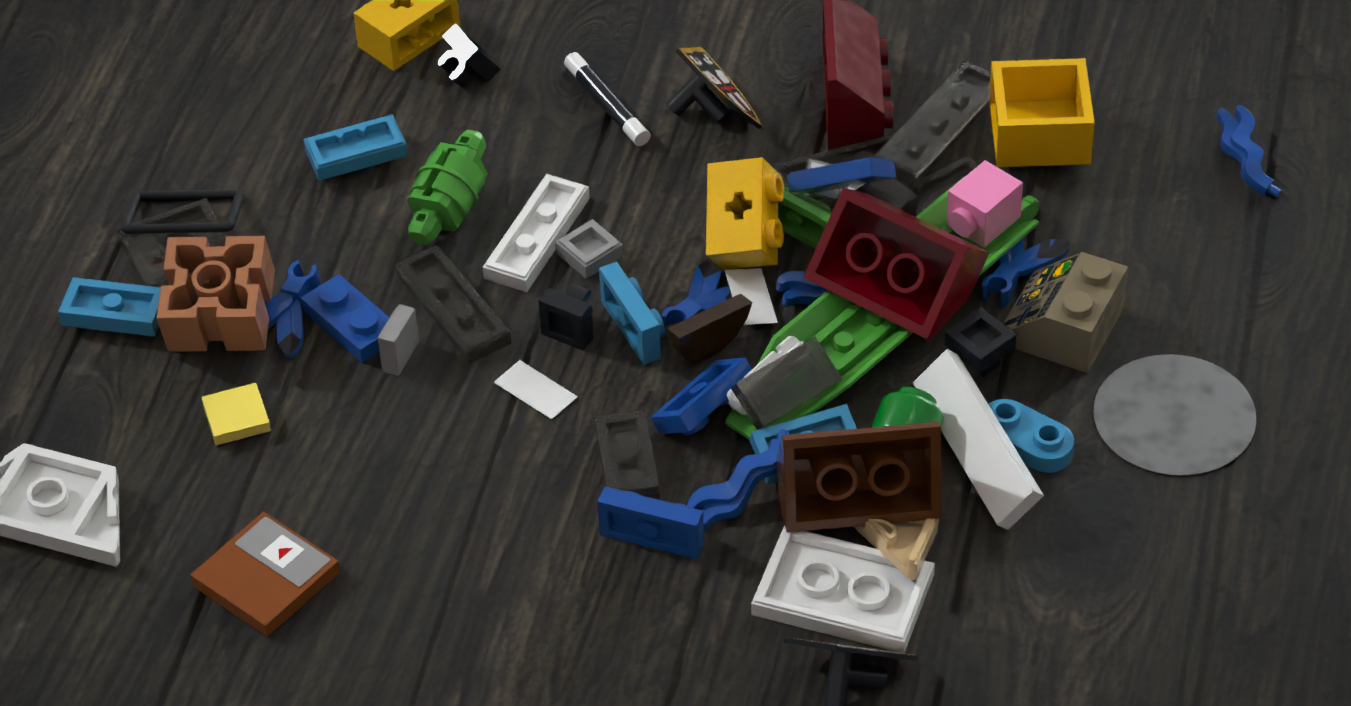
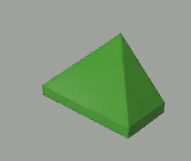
(803, 217)

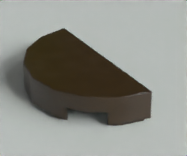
(710, 330)

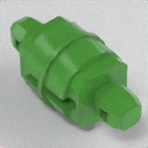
(447, 187)

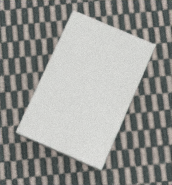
(840, 590)

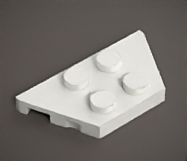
(60, 503)

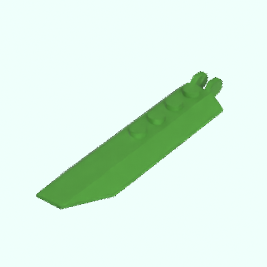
(859, 338)

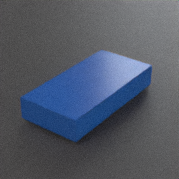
(841, 175)

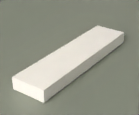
(980, 441)

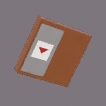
(265, 573)

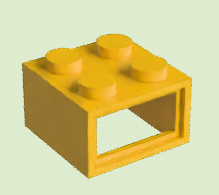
(1041, 112)

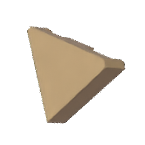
(901, 542)

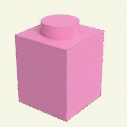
(984, 204)

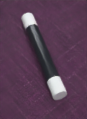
(607, 99)

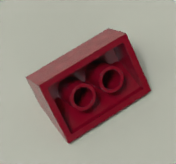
(854, 75)
(894, 263)

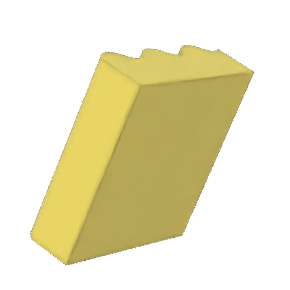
(236, 414)

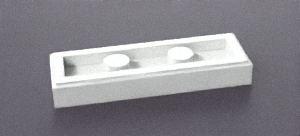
(534, 231)

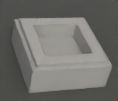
(589, 248)
(398, 339)

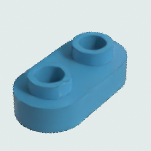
(1027, 433)

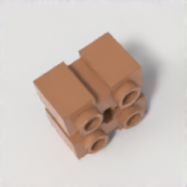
(216, 293)

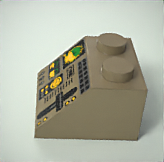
(1069, 310)

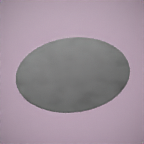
(1174, 414)

